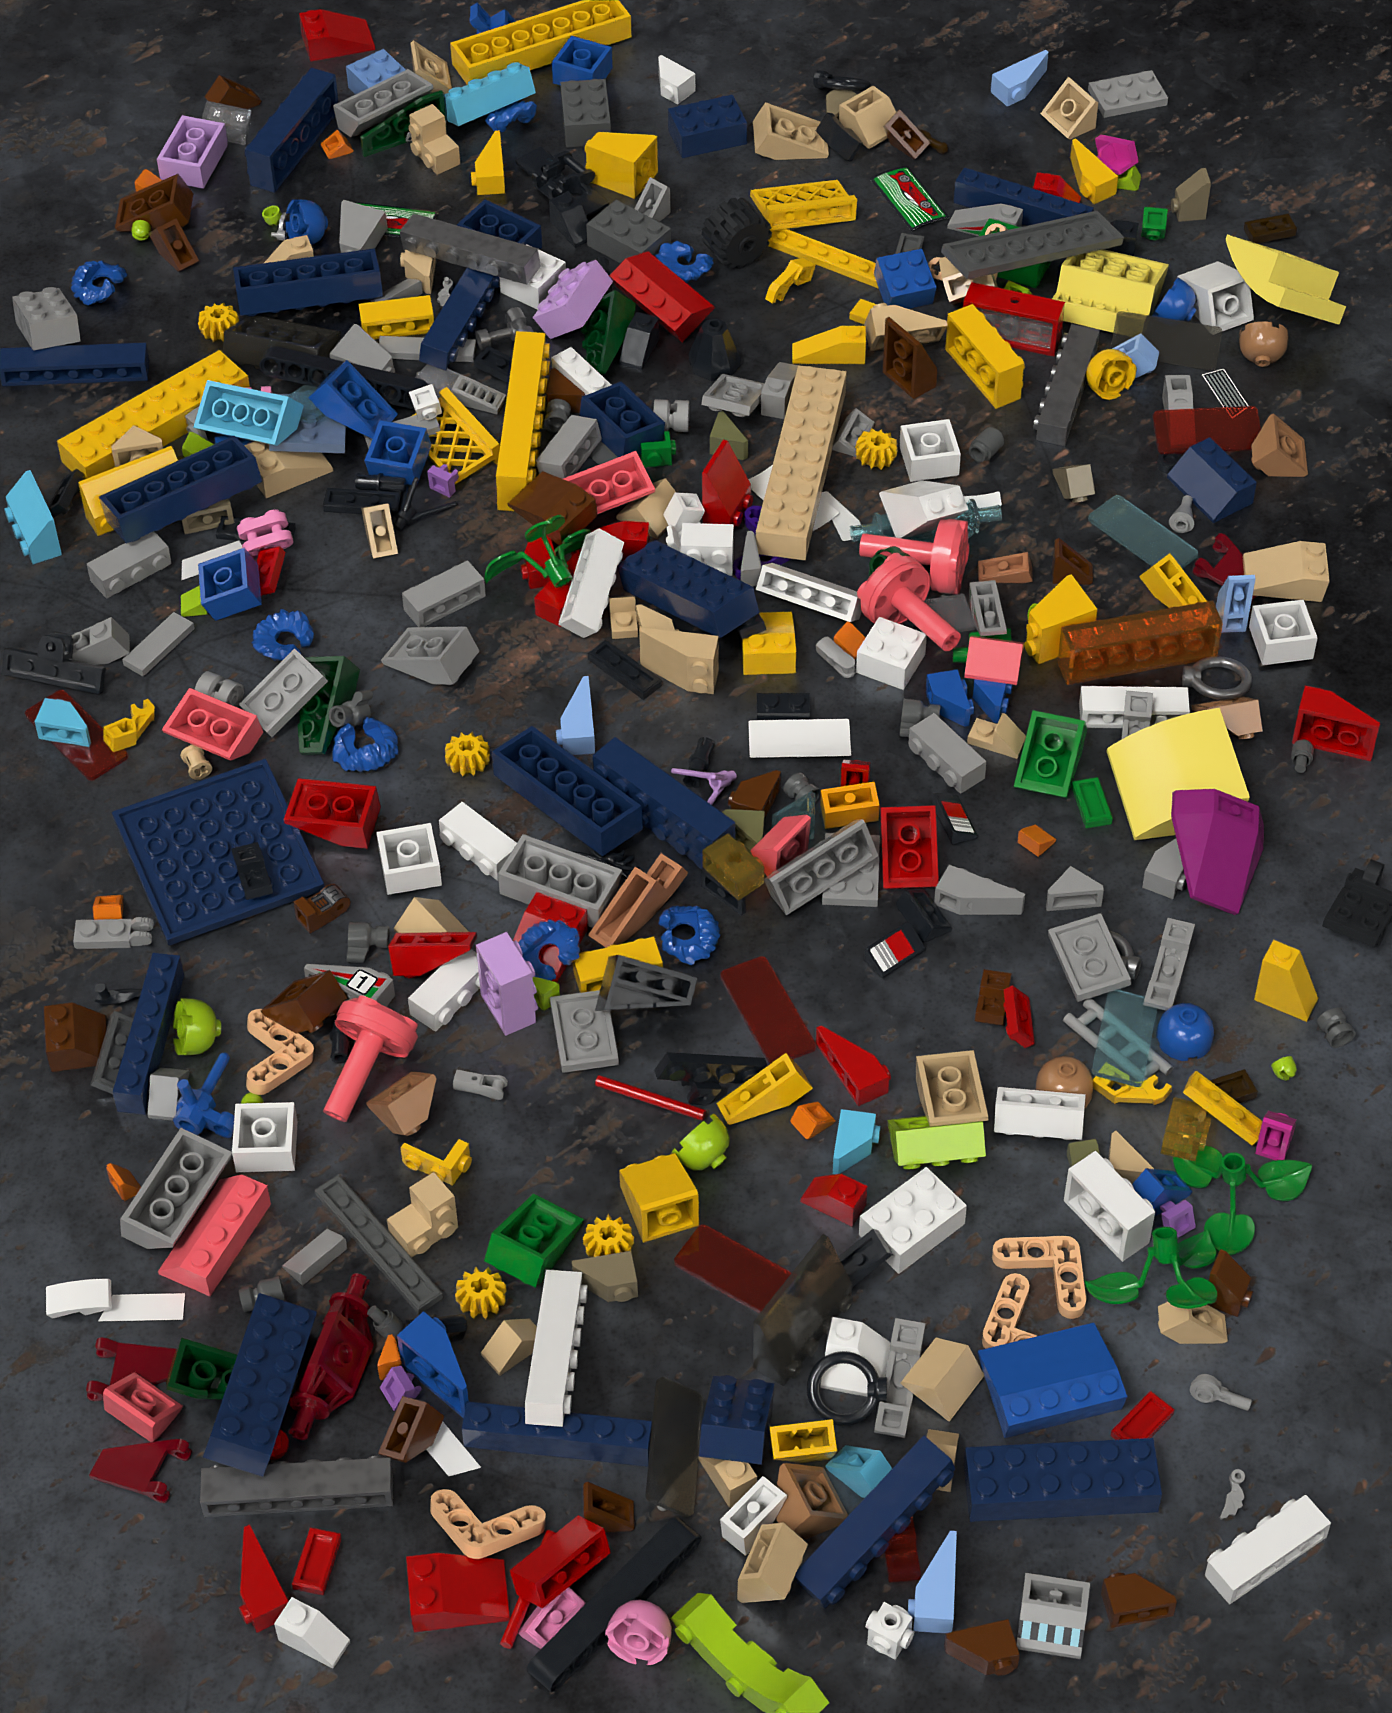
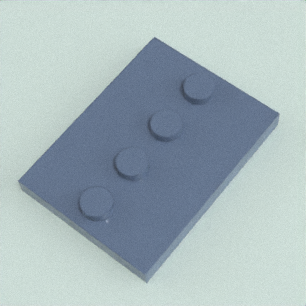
(320, 437)

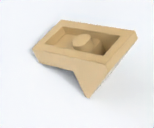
(623, 617)
(999, 738)

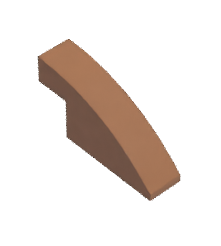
(638, 901)

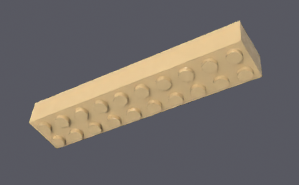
(801, 463)

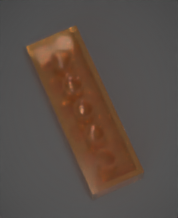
(1139, 642)

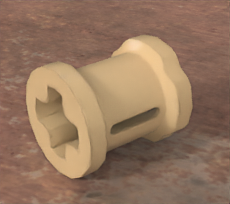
(198, 765)

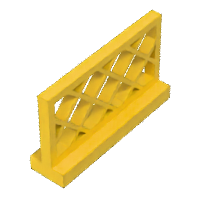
(800, 213)
(471, 430)

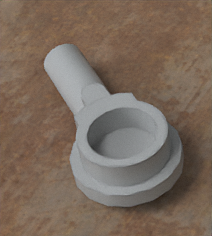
(1208, 1389)

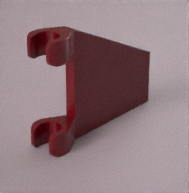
(1229, 565)
(147, 1361)
(137, 1465)

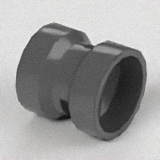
(556, 415)
(799, 785)
(1335, 1026)

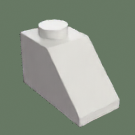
(675, 80)
(754, 1509)
(310, 1633)

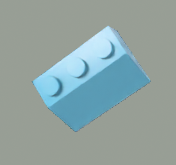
(32, 520)

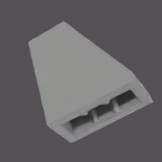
(360, 227)
(362, 350)

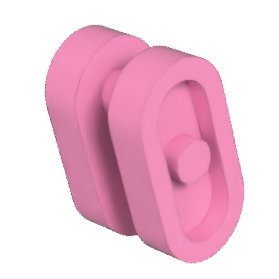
(265, 532)

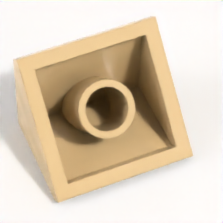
(430, 68)
(1071, 110)
(134, 445)
(650, 508)
(427, 916)
(944, 1376)

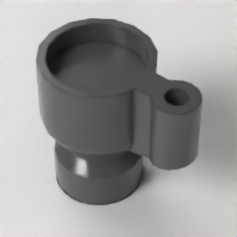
(352, 711)
(914, 712)
(361, 937)
(271, 1287)

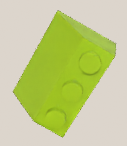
(919, 1143)

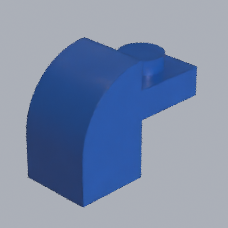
(483, 22)

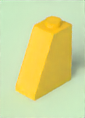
(1286, 982)
(804, 1441)

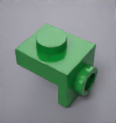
(1154, 223)
(658, 453)

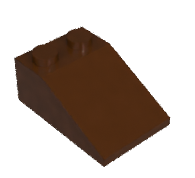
(156, 204)
(907, 361)
(554, 496)

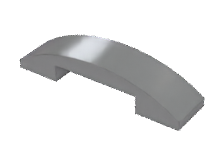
(1136, 712)
(1169, 964)
(904, 1353)

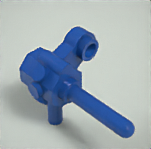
(197, 1106)

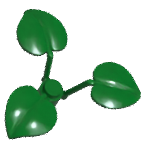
(555, 568)
(1234, 1232)
(1192, 1252)

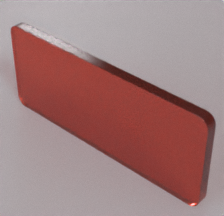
(1227, 426)
(91, 760)
(767, 1010)
(731, 1268)

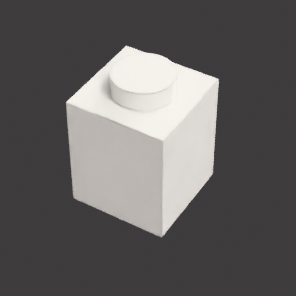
(683, 509)

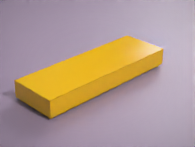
(1223, 1107)

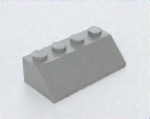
(380, 102)
(821, 866)
(558, 874)
(173, 1191)

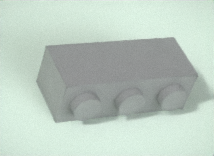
(570, 447)
(128, 564)
(443, 594)
(947, 753)

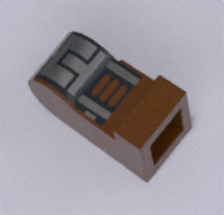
(321, 907)

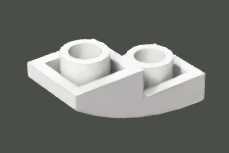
(78, 1296)

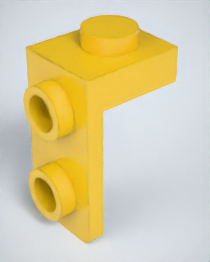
(448, 1170)

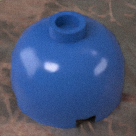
(306, 219)
(1177, 302)
(1185, 1032)

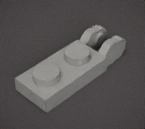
(112, 933)

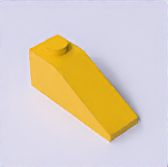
(489, 168)
(1092, 175)
(833, 346)
(1171, 584)
(767, 1091)

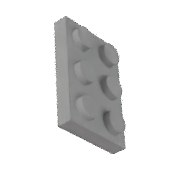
(1128, 93)
(733, 395)
(283, 692)
(857, 888)
(1089, 957)
(582, 1034)

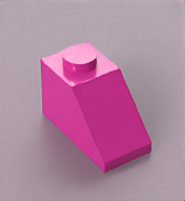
(1275, 1135)

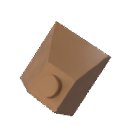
(1279, 450)
(1239, 714)
(405, 1103)
(811, 1500)

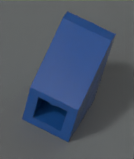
(950, 693)
(991, 697)

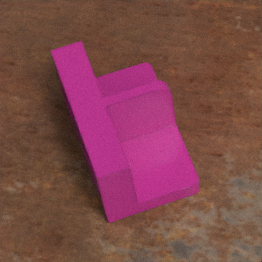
(1116, 153)

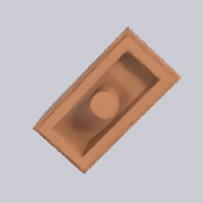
(1006, 569)

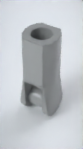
(836, 657)
(477, 1083)

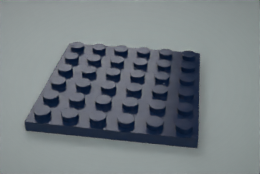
(186, 857)

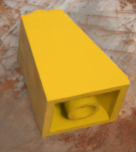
(622, 161)
(1061, 607)
(660, 1197)

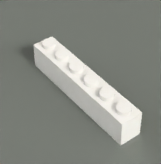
(554, 1348)

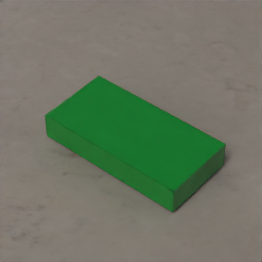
(1091, 802)

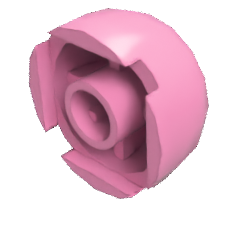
(639, 1632)

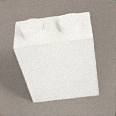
(1221, 296)
(921, 506)

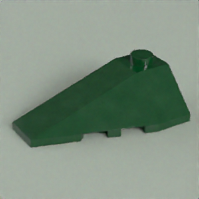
(395, 129)
(607, 329)
(315, 728)
(201, 1370)

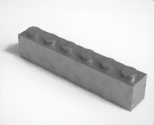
(470, 248)
(1066, 385)
(297, 1487)

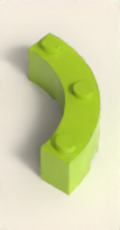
(744, 1666)

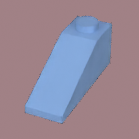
(1019, 79)
(1235, 602)
(577, 722)
(935, 1591)

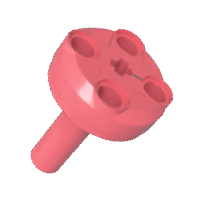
(945, 556)
(898, 594)
(375, 1031)

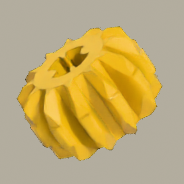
(216, 320)
(876, 449)
(467, 754)
(607, 1237)
(480, 1292)

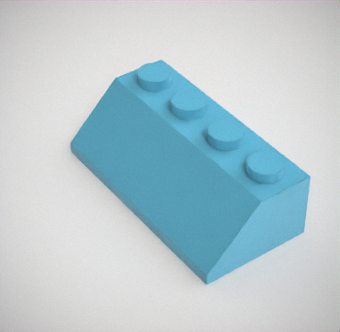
(488, 93)
(247, 413)

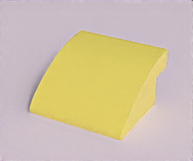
(1286, 279)
(1105, 283)
(1173, 756)

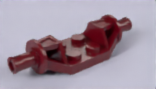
(336, 1359)

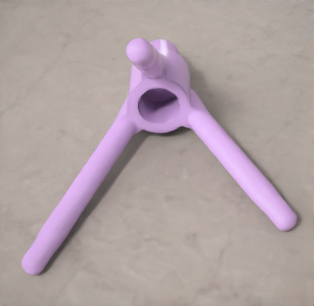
(716, 780)

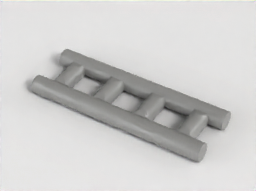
(1095, 1011)

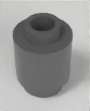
(986, 444)

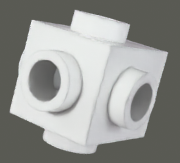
(889, 1630)

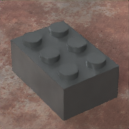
(584, 110)
(625, 232)

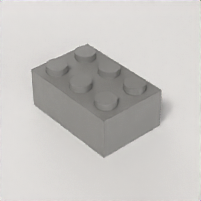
(46, 318)

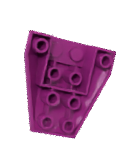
(1217, 844)

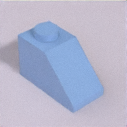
(1141, 352)

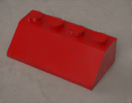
(661, 294)

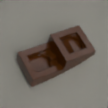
(991, 997)

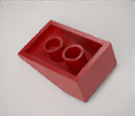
(334, 34)
(725, 488)
(1335, 725)
(334, 811)
(909, 847)
(544, 908)
(456, 1591)

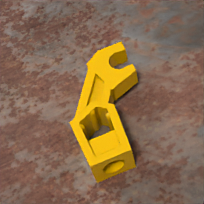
(797, 272)
(127, 731)
(1132, 1094)

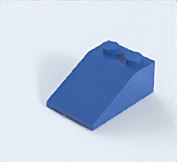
(352, 401)
(431, 1359)

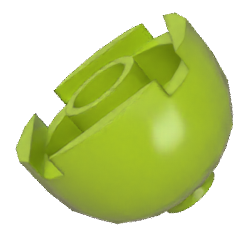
(195, 1027)
(704, 1145)

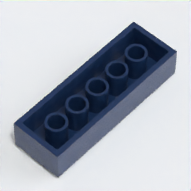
(291, 130)
(307, 282)
(180, 489)
(688, 588)
(567, 790)
(666, 804)
(260, 1385)
(1062, 1479)

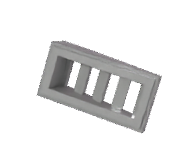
(465, 387)
(751, 563)

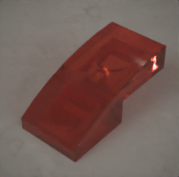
(902, 1556)

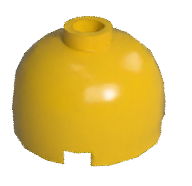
(1110, 373)

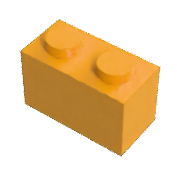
(849, 803)

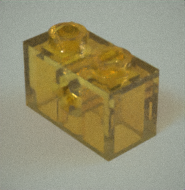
(733, 866)
(1185, 1130)

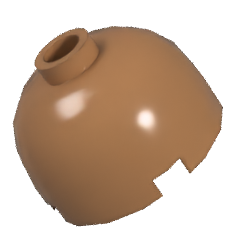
(1263, 343)
(1066, 1076)

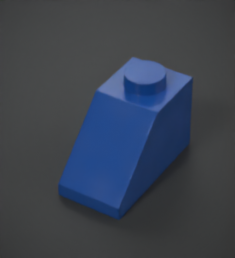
(1160, 1187)

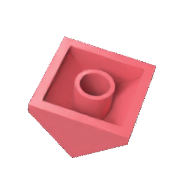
(994, 660)
(783, 842)
(141, 1406)

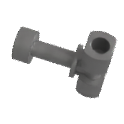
(516, 322)

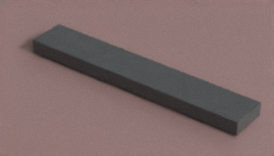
(379, 1244)

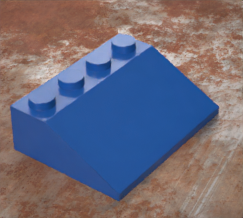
(1052, 1380)

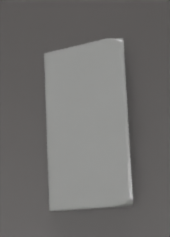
(405, 289)
(850, 431)
(315, 1256)

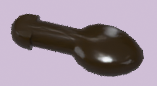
(941, 148)

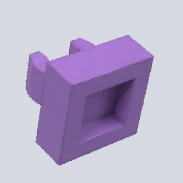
(442, 480)
(1178, 1217)
(398, 1384)

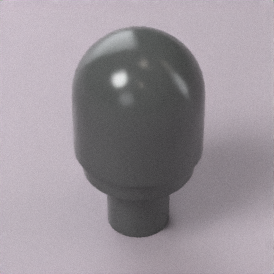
(1302, 754)
(385, 1322)

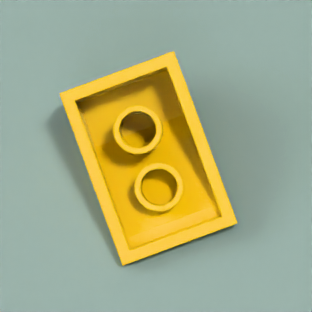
(772, 649)

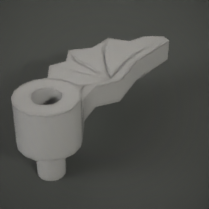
(281, 233)
(444, 294)
(1233, 1499)

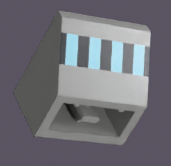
(1053, 1615)

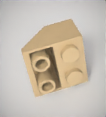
(867, 115)
(956, 284)
(771, 1564)

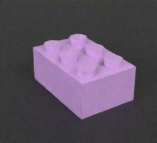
(193, 150)
(572, 299)
(507, 983)

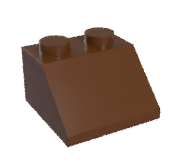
(306, 1003)
(73, 1036)

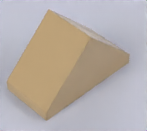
(1126, 1159)
(510, 1344)

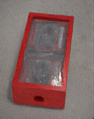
(1020, 318)

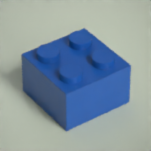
(581, 61)
(905, 279)
(398, 451)
(229, 584)

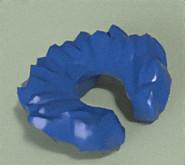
(502, 117)
(670, 253)
(87, 273)
(268, 631)
(369, 756)
(549, 933)
(700, 944)

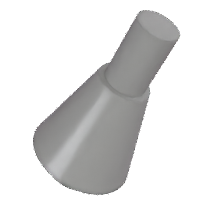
(1182, 518)

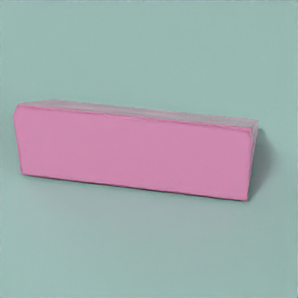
(548, 1621)

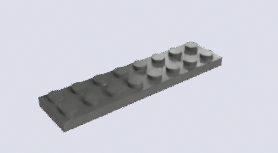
(1032, 244)

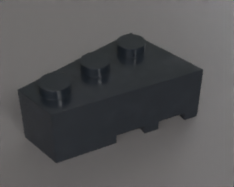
(642, 985)

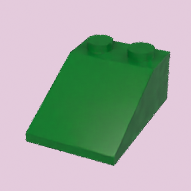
(1050, 754)
(532, 1240)

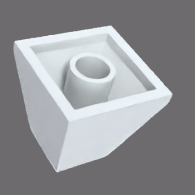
(859, 1339)

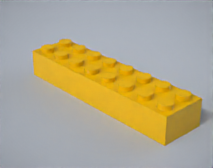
(540, 37)
(157, 411)
(522, 416)

